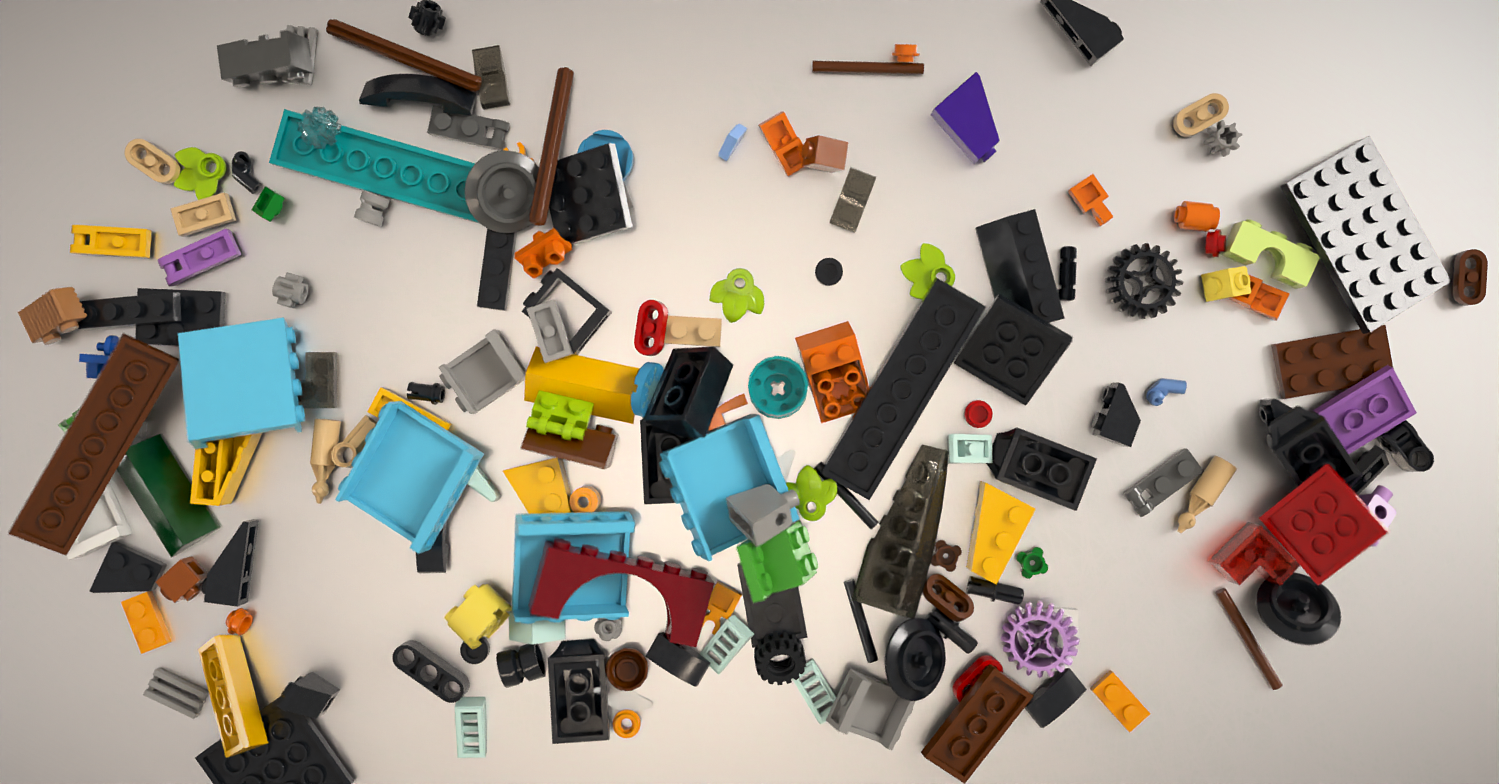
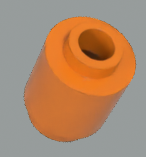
(1197, 216)

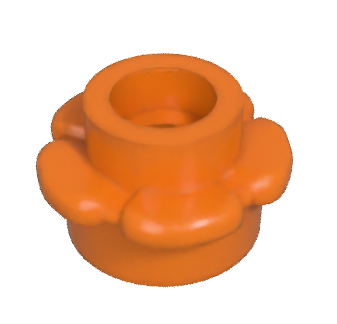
(905, 52)
(238, 621)

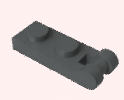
(467, 128)
(1164, 481)

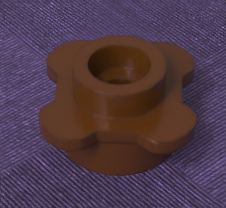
(952, 551)

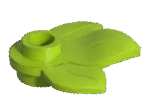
(196, 173)
(924, 270)
(737, 299)
(812, 489)

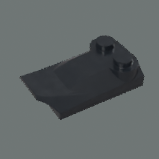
(653, 442)
(1307, 443)
(1041, 467)
(578, 693)

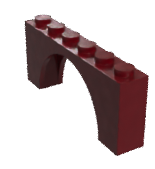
(568, 567)

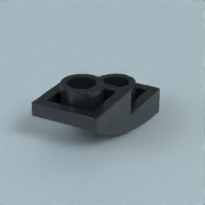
(436, 558)
(677, 660)
(1056, 698)

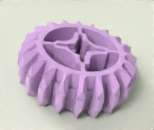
(1048, 646)

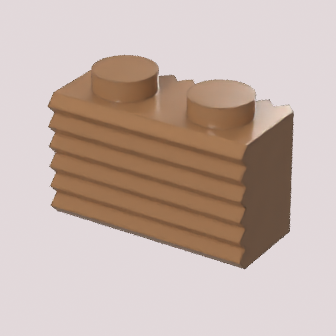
(52, 315)

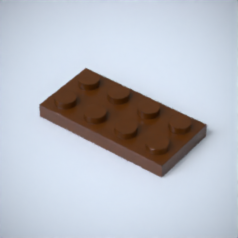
(1329, 361)
(977, 724)

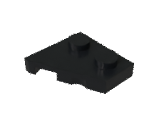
(127, 571)

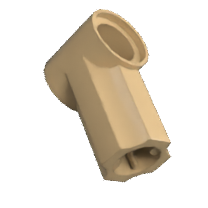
(354, 441)

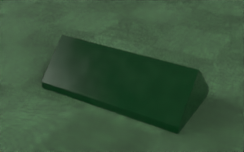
(165, 494)

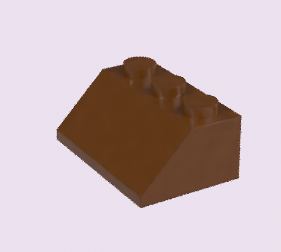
(594, 450)

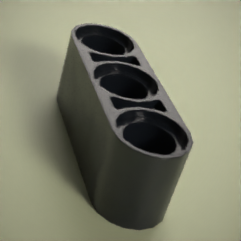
(417, 670)

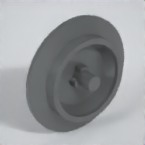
(502, 191)

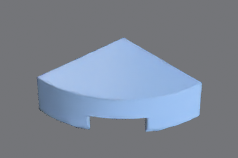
(732, 141)

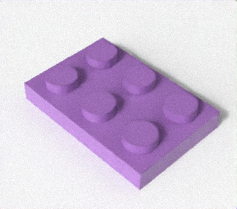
(1367, 409)

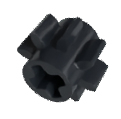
(427, 17)

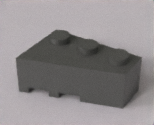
(265, 59)

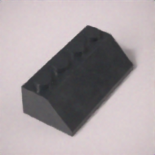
(1020, 264)

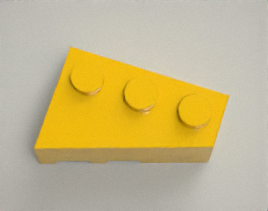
(221, 469)
(542, 486)
(996, 531)

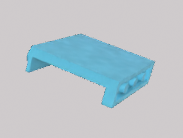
(239, 380)
(717, 467)
(409, 474)
(595, 599)

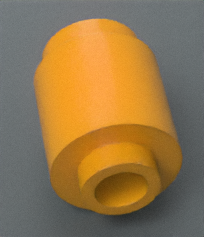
(591, 494)

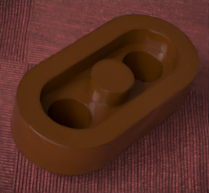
(1473, 278)
(948, 596)

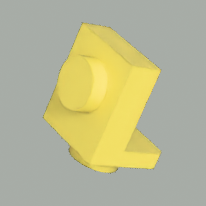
(1226, 283)

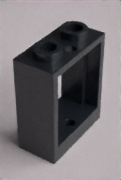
(593, 323)

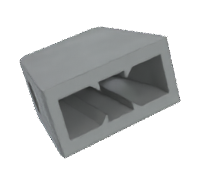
(761, 512)

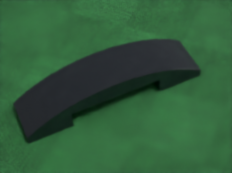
(418, 88)

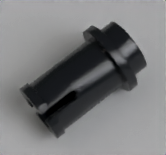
(424, 392)

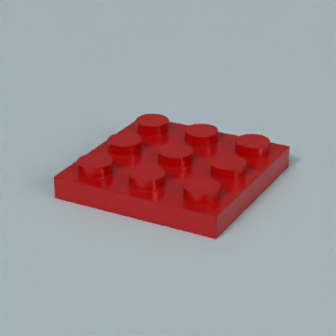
(1324, 524)

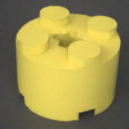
(478, 615)

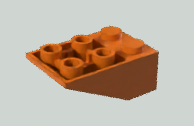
(833, 370)

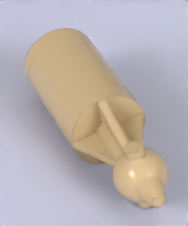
(324, 439)
(1206, 490)

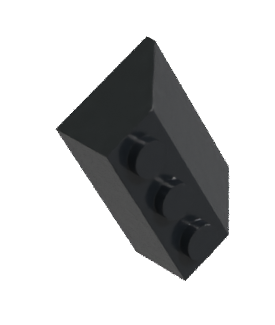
(689, 391)

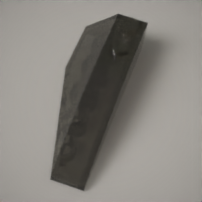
(904, 546)

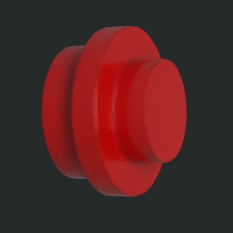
(1215, 243)
(978, 414)

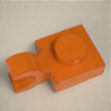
(1089, 196)

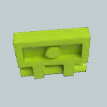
(560, 415)

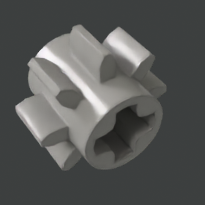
(1223, 130)
(290, 290)

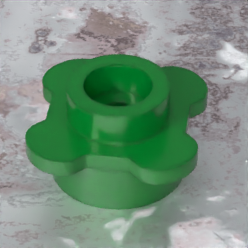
(1030, 570)

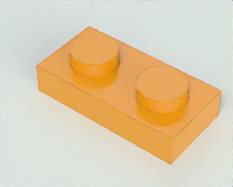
(146, 621)
(1120, 701)

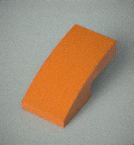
(783, 142)
(1263, 299)
(718, 419)

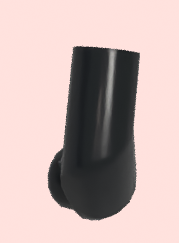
(242, 172)

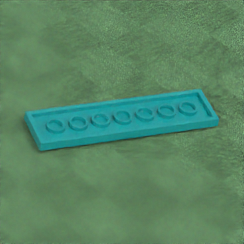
(377, 167)

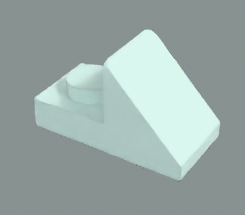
(969, 448)

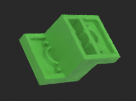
(778, 563)

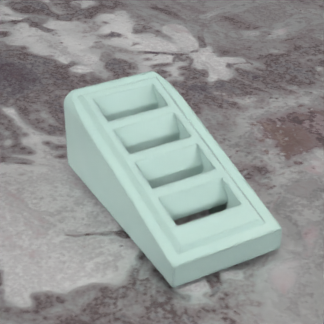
(483, 485)
(740, 630)
(470, 709)
(820, 716)

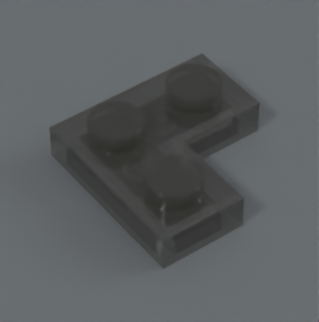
(320, 381)

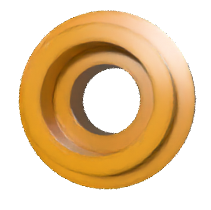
(626, 732)

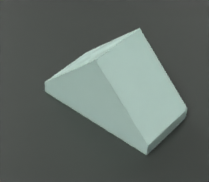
(536, 632)

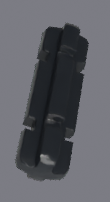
(1067, 273)

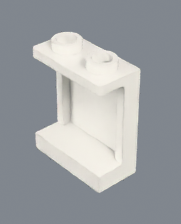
(102, 527)

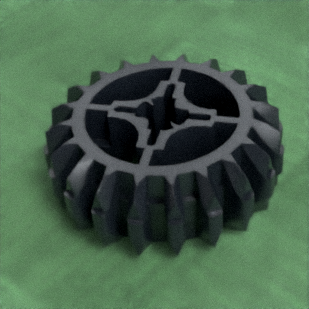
(1154, 260)

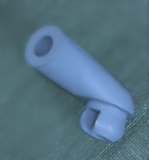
(1162, 388)

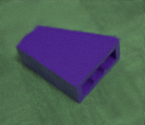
(969, 120)

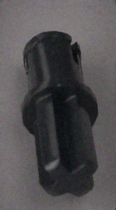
(995, 592)
(952, 630)

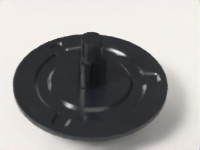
(1299, 610)
(915, 659)

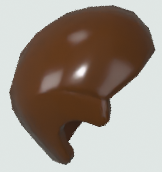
(626, 669)

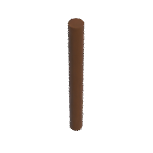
(867, 67)
(1249, 639)

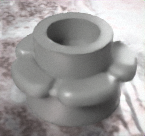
(607, 635)

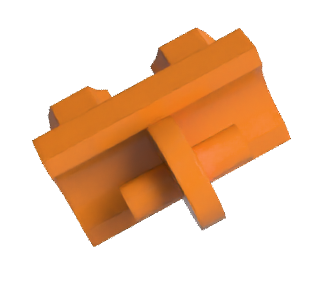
(542, 251)

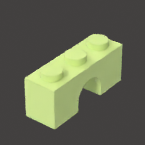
(1292, 261)

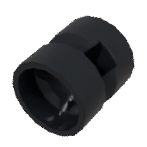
(516, 665)

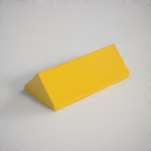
(584, 379)
(232, 694)

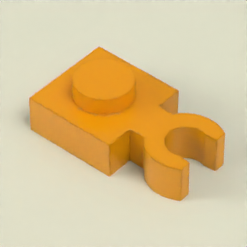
(721, 604)

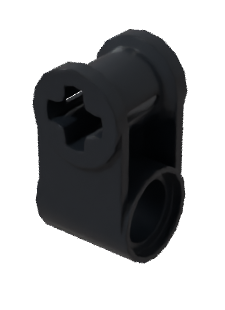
(1402, 443)

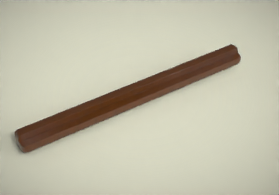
(403, 55)
(551, 146)

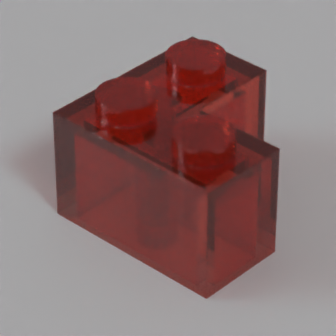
(1254, 550)

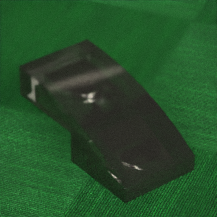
(490, 67)
(852, 199)

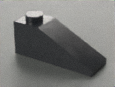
(1087, 29)
(231, 574)

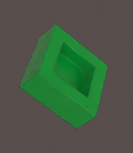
(268, 204)

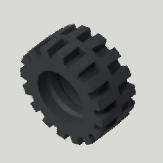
(782, 670)

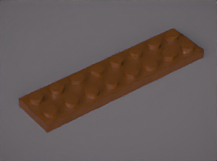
(94, 445)

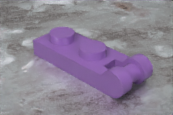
(199, 257)

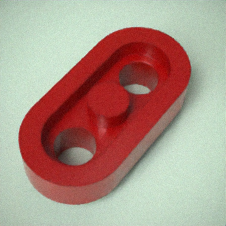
(650, 328)
(971, 675)

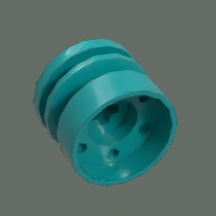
(777, 371)

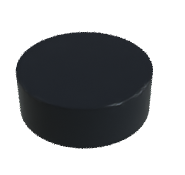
(828, 271)
(477, 655)

